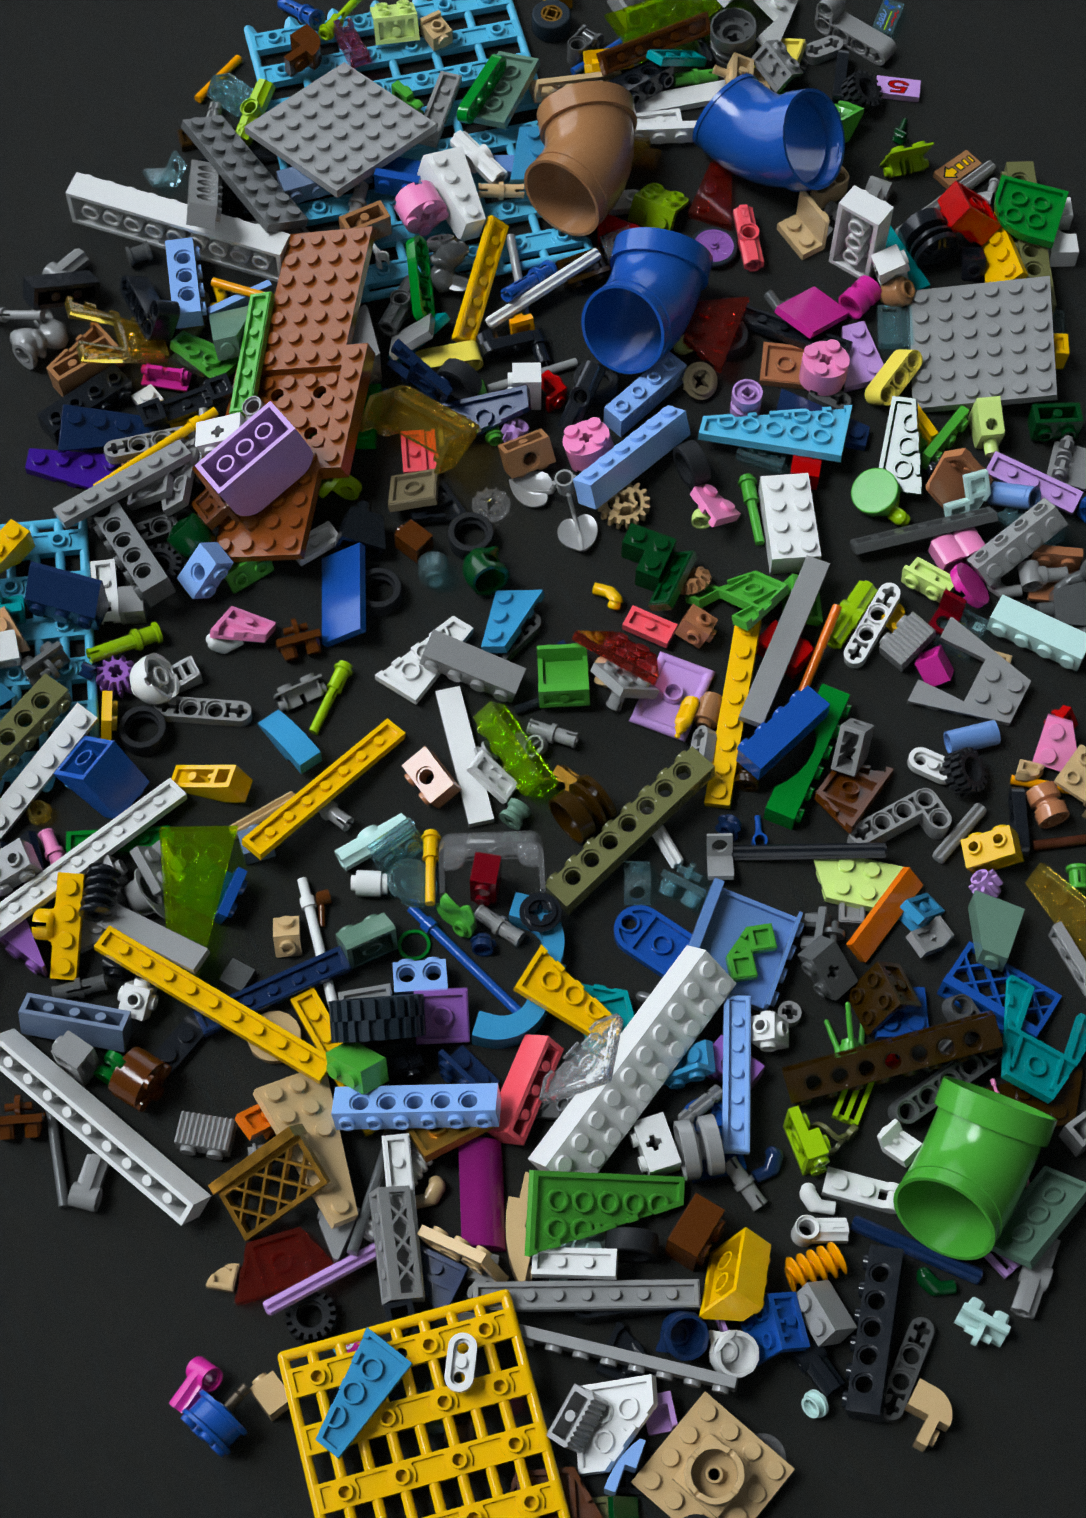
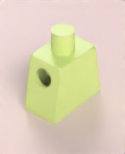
(987, 424)

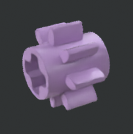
(514, 429)
(986, 882)

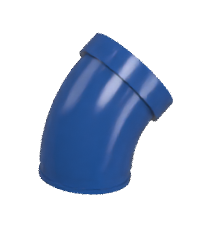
(773, 137)
(646, 298)

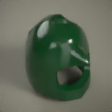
(188, 534)
(484, 571)

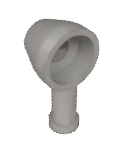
(991, 191)

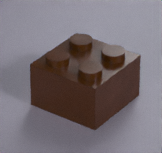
(694, 1232)

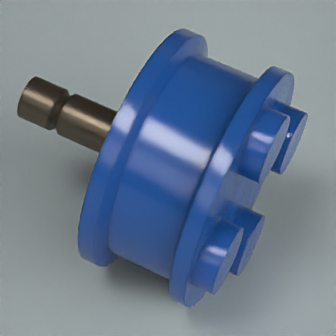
(215, 1421)

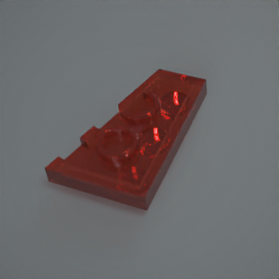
(713, 198)

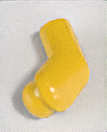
(610, 593)

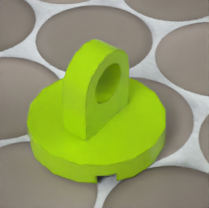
(340, 486)

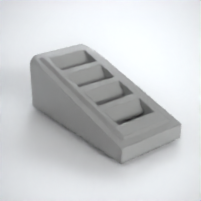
(187, 681)

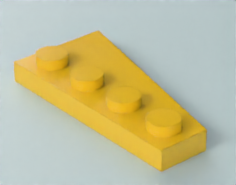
(1002, 258)

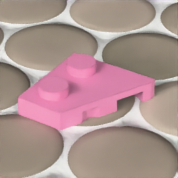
(719, 509)
(242, 626)

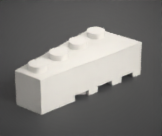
(455, 184)

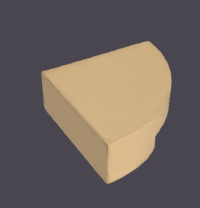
(1029, 770)
(224, 1278)

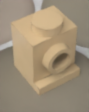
(436, 31)

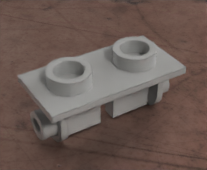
(290, 694)

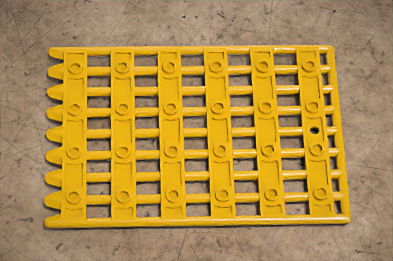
(427, 1407)

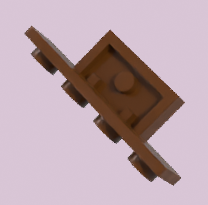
(211, 505)

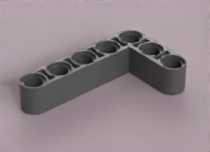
(978, 1065)

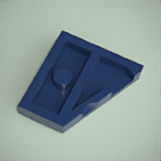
(441, 1277)

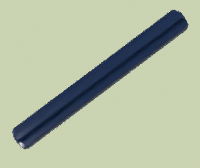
(916, 1249)

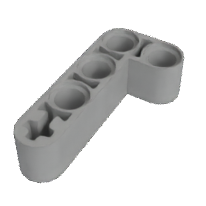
(855, 34)
(896, 825)

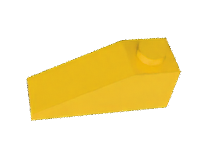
(213, 782)

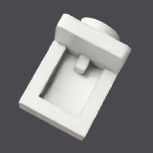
(898, 1143)

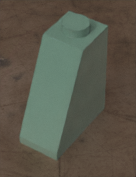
(228, 332)
(993, 929)

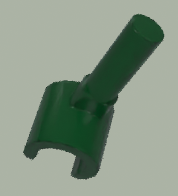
(900, 135)

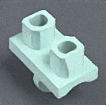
(981, 1325)

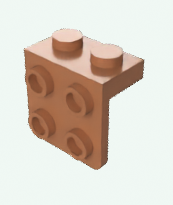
(947, 479)

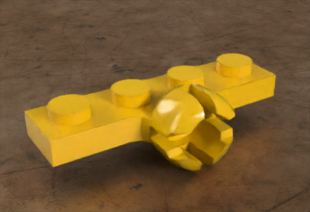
(63, 926)

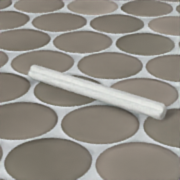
(543, 288)

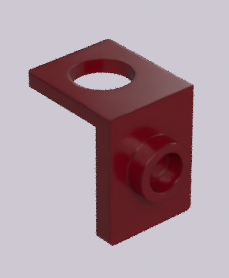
(950, 606)

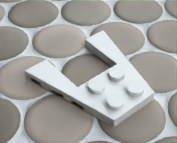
(779, 11)

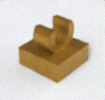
(565, 775)

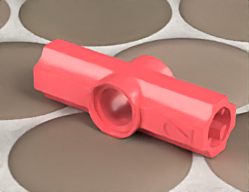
(748, 238)

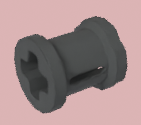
(138, 253)

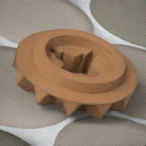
(697, 581)

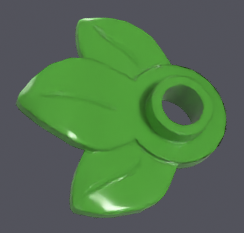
(461, 918)

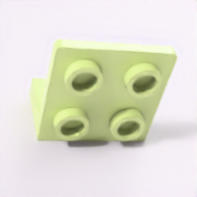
(395, 22)

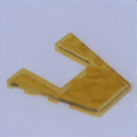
(132, 344)

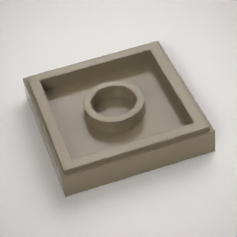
(413, 490)

